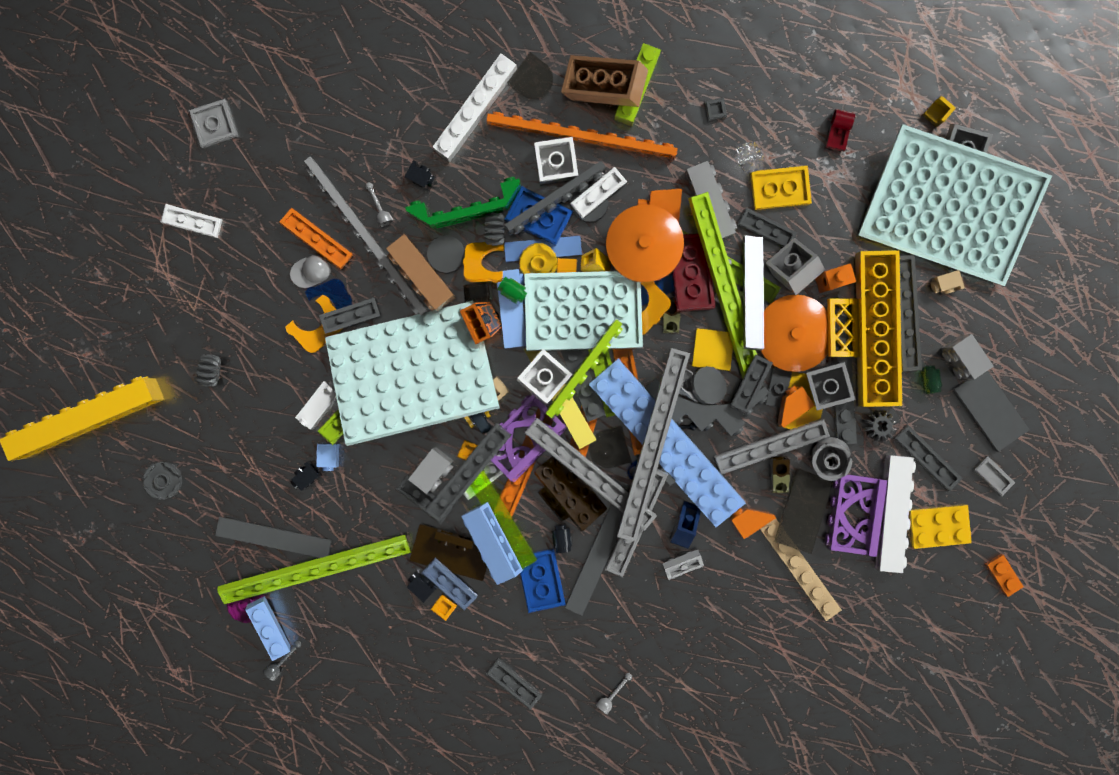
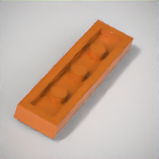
(316, 238)

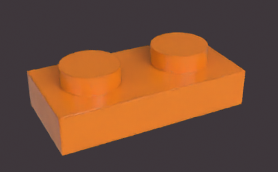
(1004, 575)

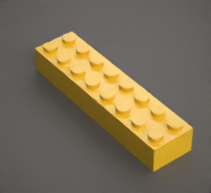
(879, 328)
(82, 418)

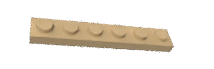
(802, 573)

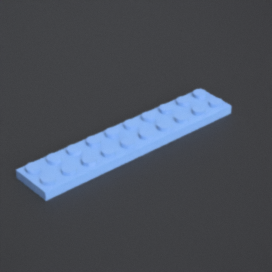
(679, 455)

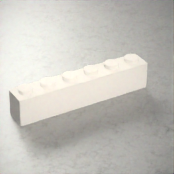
(475, 107)
(895, 519)

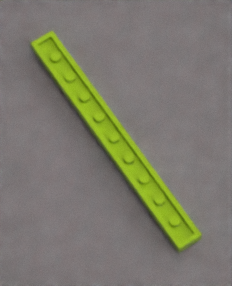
(721, 276)
(313, 569)

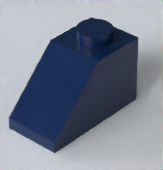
(686, 525)

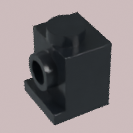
(420, 175)
(305, 476)
(421, 586)

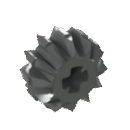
(494, 229)
(208, 370)
(873, 425)

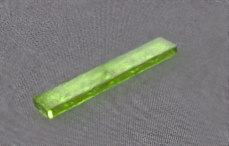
(487, 493)

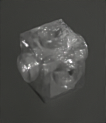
(749, 157)

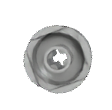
(837, 467)

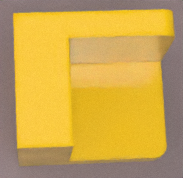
(939, 111)
(595, 261)

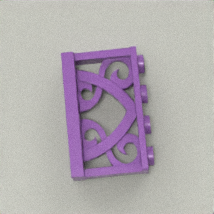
(518, 464)
(871, 537)

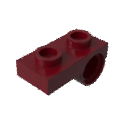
(839, 130)

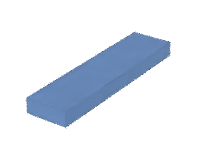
(565, 247)

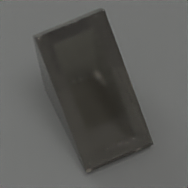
(479, 292)

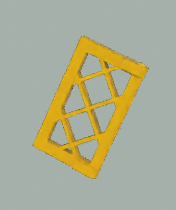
(832, 337)

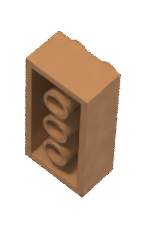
(604, 80)
(421, 273)

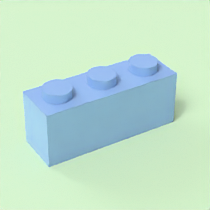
(268, 628)

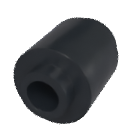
(561, 538)

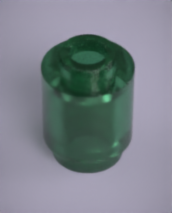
(931, 379)

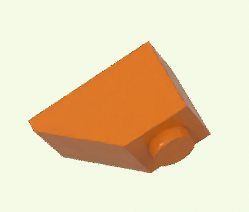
(793, 405)
(749, 520)

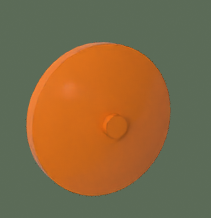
(644, 243)
(795, 333)

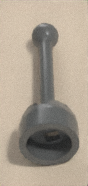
(272, 671)

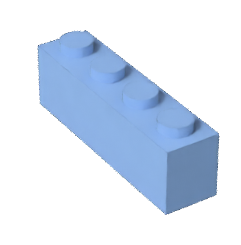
(512, 315)
(492, 543)

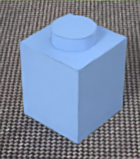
(328, 456)

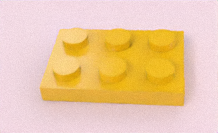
(940, 526)

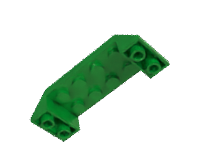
(420, 211)

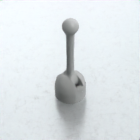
(383, 217)
(605, 704)

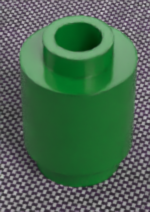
(512, 290)

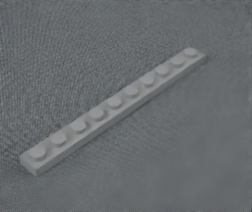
(360, 231)
(653, 444)

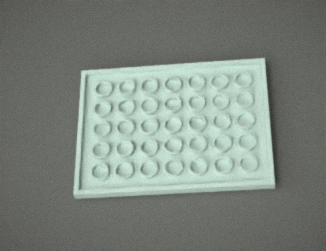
(954, 205)
(409, 374)

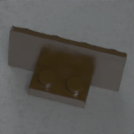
(568, 494)
(451, 549)

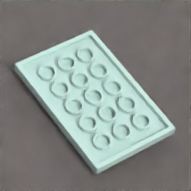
(578, 308)

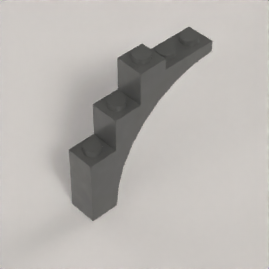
(704, 415)

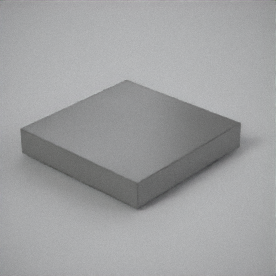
(213, 123)

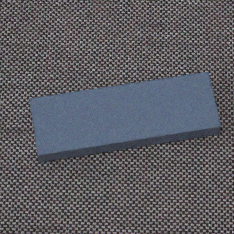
(449, 583)

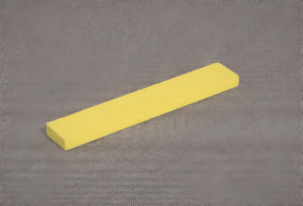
(572, 416)

